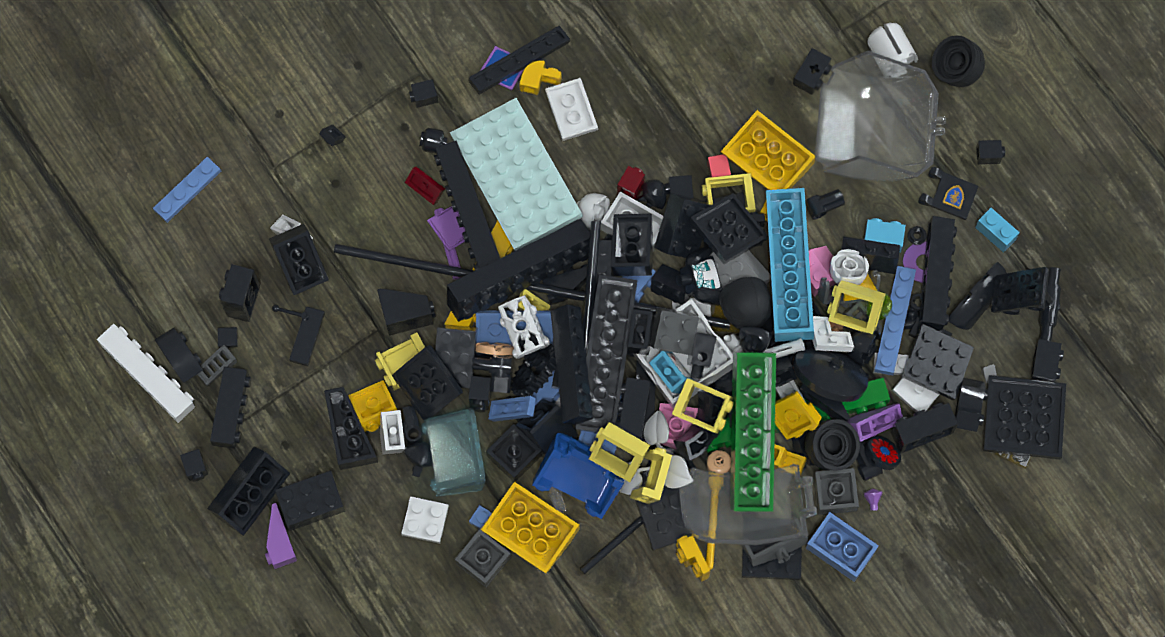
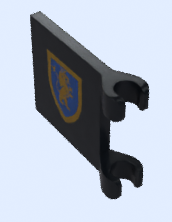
(952, 195)

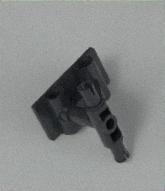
(1030, 289)

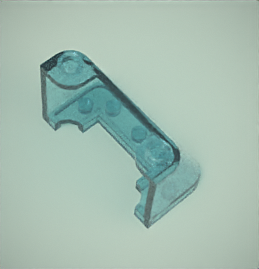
(455, 453)

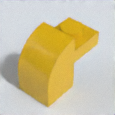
(537, 73)
(784, 458)

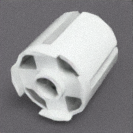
(892, 43)

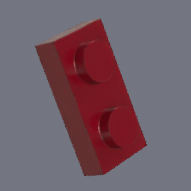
(424, 185)

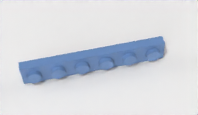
(895, 321)

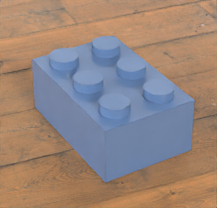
(842, 546)

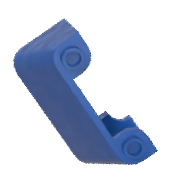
(571, 471)

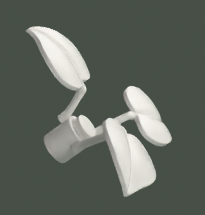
(657, 432)

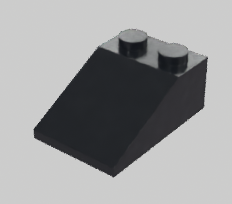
(632, 245)

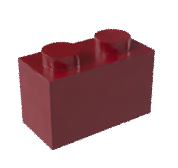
(631, 182)

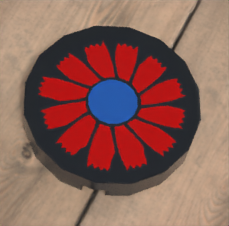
(883, 452)

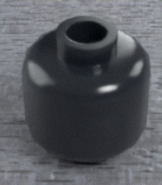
(432, 139)

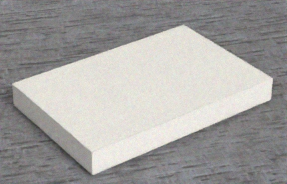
(571, 109)

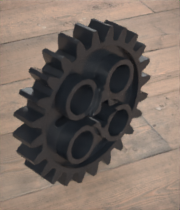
(527, 381)

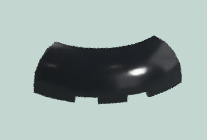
(974, 306)
(698, 439)

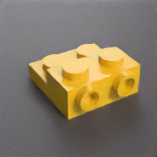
(370, 403)
(795, 416)
(690, 554)

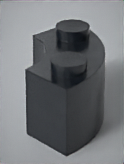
(178, 354)
(969, 404)

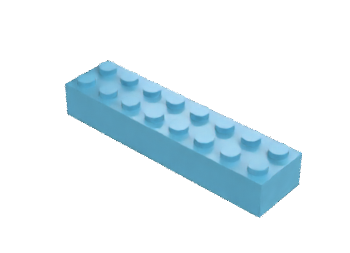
(789, 265)

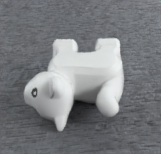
(733, 343)

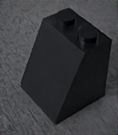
(405, 310)
(545, 425)

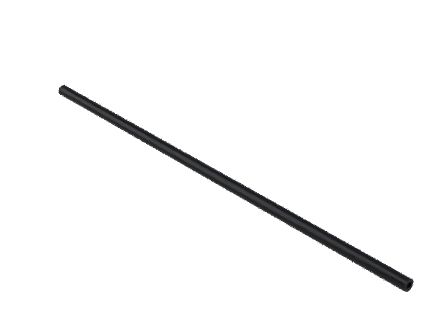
(461, 272)

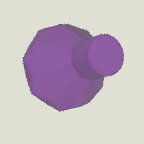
(873, 497)

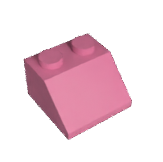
(819, 263)
(676, 425)

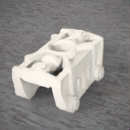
(532, 326)

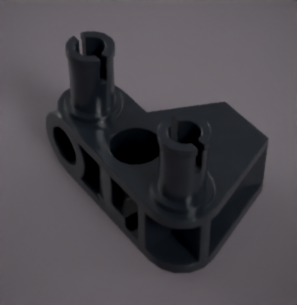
(499, 366)

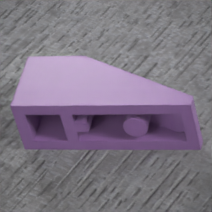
(875, 421)
(278, 543)

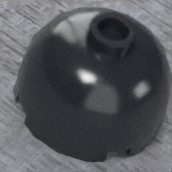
(864, 346)

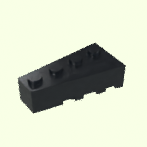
(348, 435)

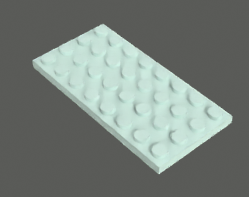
(516, 174)

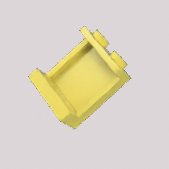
(397, 356)
(656, 477)

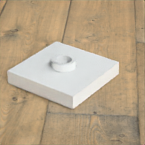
(914, 395)

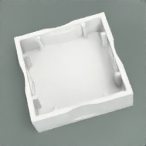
(720, 365)

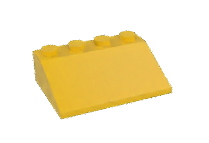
(768, 153)
(530, 528)

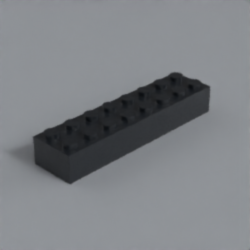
(518, 270)
(608, 348)

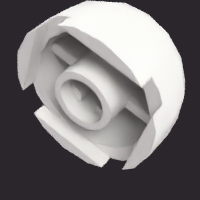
(593, 208)
(849, 267)

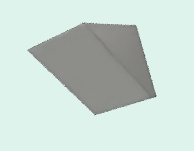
(989, 370)

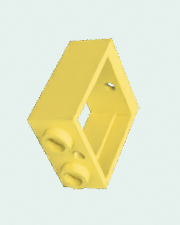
(732, 180)
(860, 292)
(685, 396)
(624, 441)

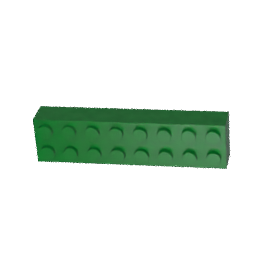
(753, 431)

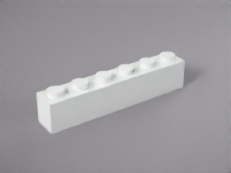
(146, 373)

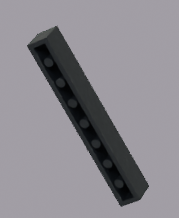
(466, 205)

